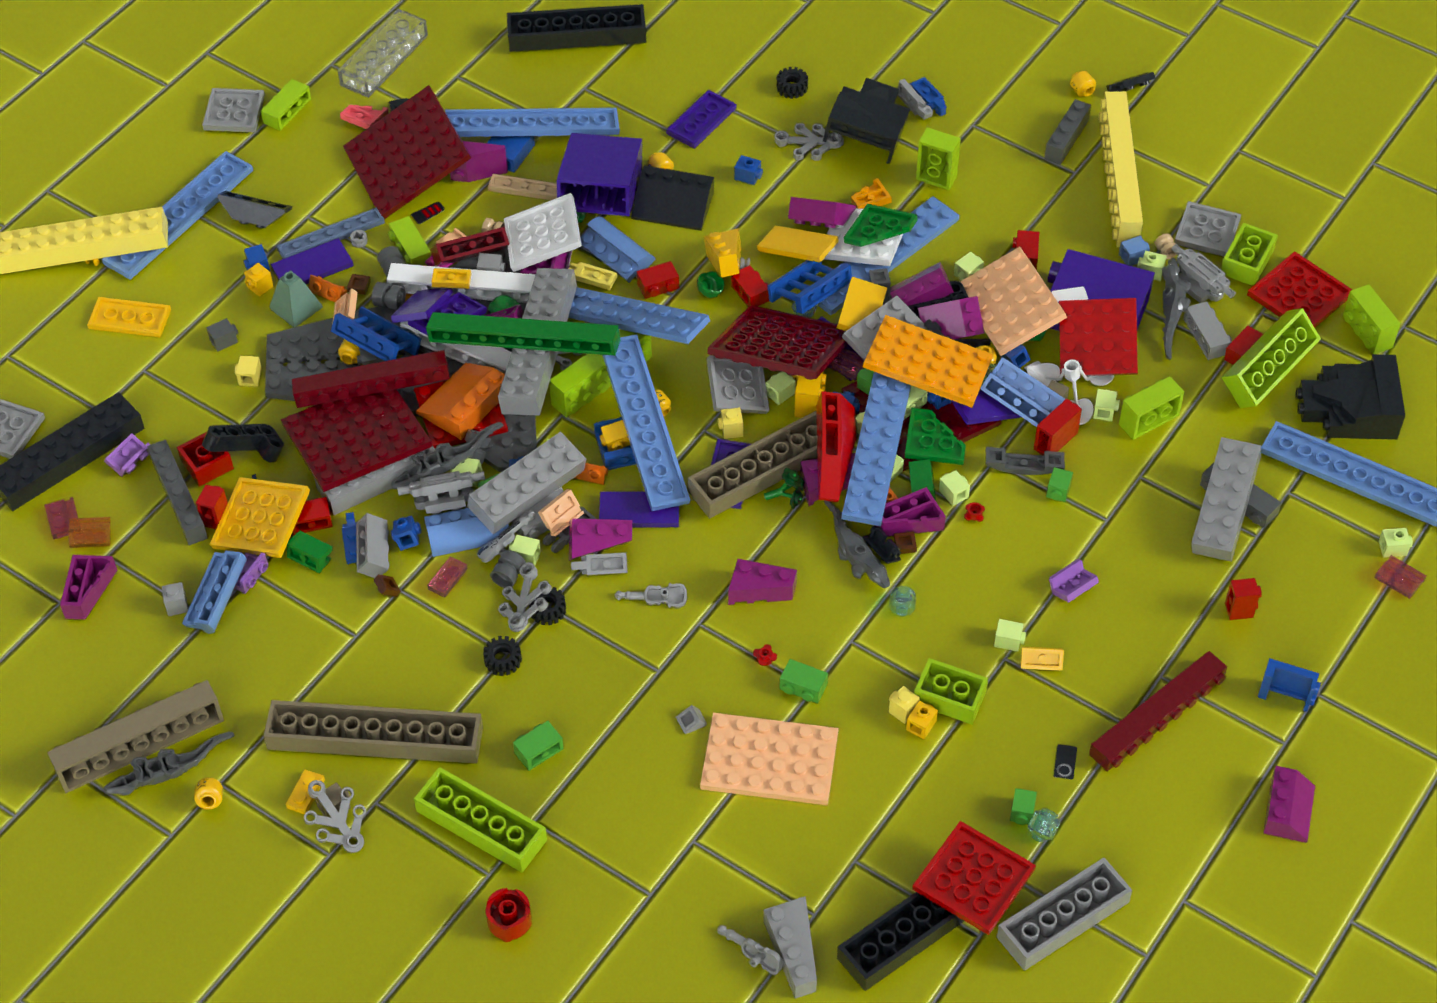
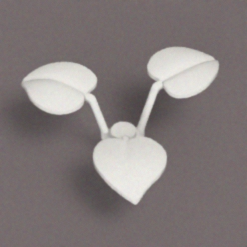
(1048, 371)

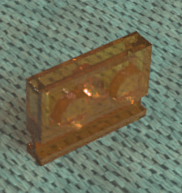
(89, 532)

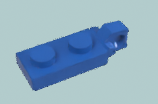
(930, 95)
(349, 538)

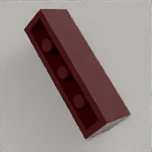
(469, 246)

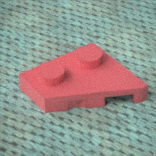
(362, 115)

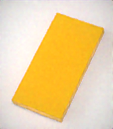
(797, 243)
(860, 301)
(129, 317)

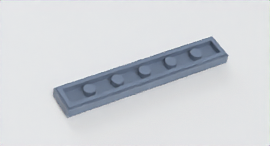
(341, 230)

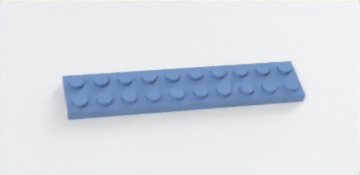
(534, 121)
(187, 208)
(932, 220)
(637, 315)
(646, 426)
(876, 451)
(1352, 472)

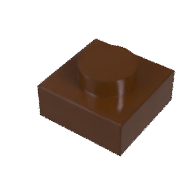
(359, 283)
(906, 542)
(387, 585)

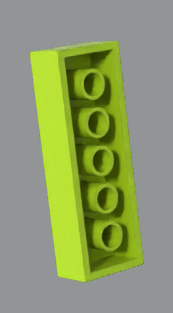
(1271, 358)
(586, 379)
(480, 819)

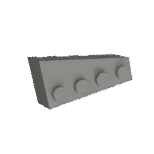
(792, 940)

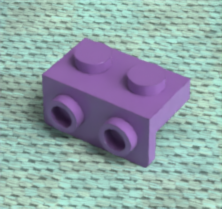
(127, 454)
(251, 571)
(1072, 581)

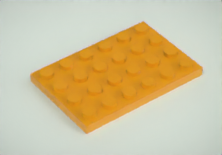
(928, 361)

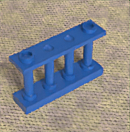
(814, 293)
(375, 334)

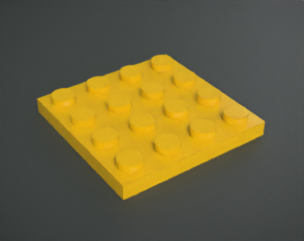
(260, 517)

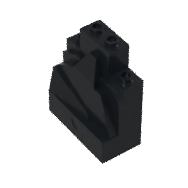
(869, 116)
(1355, 399)

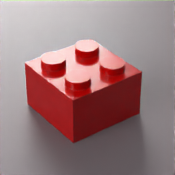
(201, 463)

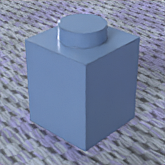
(1133, 249)

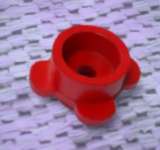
(974, 511)
(765, 660)

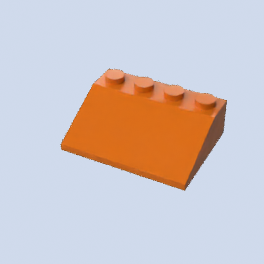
(463, 399)

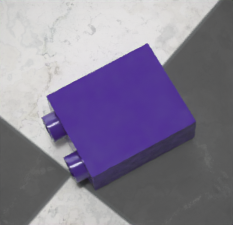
(601, 173)
(1102, 279)

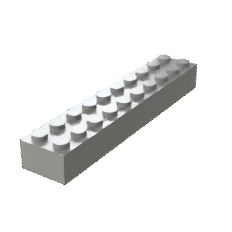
(529, 369)

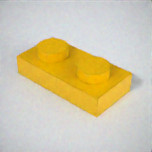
(451, 278)
(1042, 658)
(299, 798)

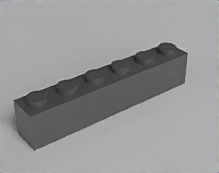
(177, 492)

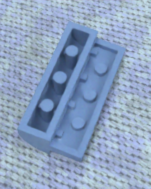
(615, 249)
(1021, 392)
(457, 532)
(215, 591)

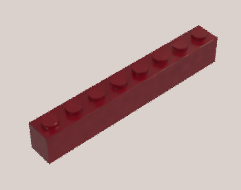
(370, 379)
(1158, 711)

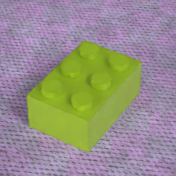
(938, 158)
(1249, 254)
(1371, 319)
(1151, 407)
(951, 690)

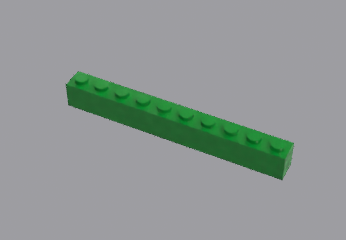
(523, 333)

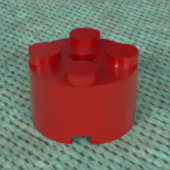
(508, 914)

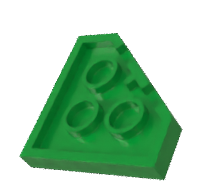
(878, 224)
(932, 439)

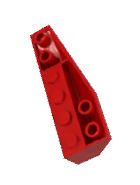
(834, 443)

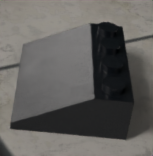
(673, 197)

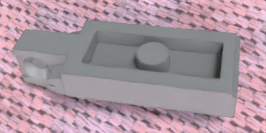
(913, 100)
(601, 564)

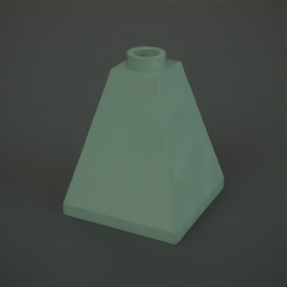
(294, 300)

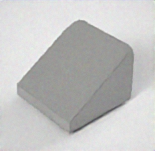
(691, 719)

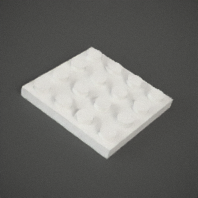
(542, 232)
(876, 253)

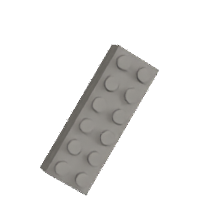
(526, 482)
(366, 486)
(1226, 499)
(1064, 913)

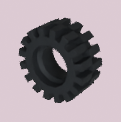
(792, 75)
(554, 613)
(502, 645)

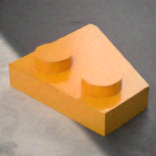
(873, 195)

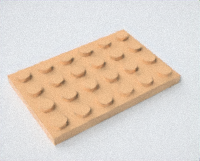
(1013, 301)
(769, 759)

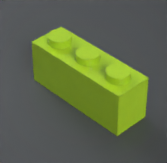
(285, 104)
(409, 241)

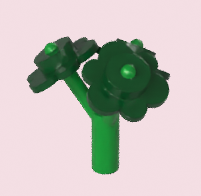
(792, 479)

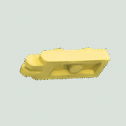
(594, 275)

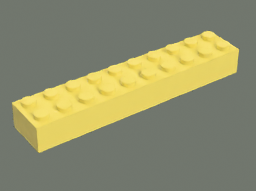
(1120, 167)
(83, 240)

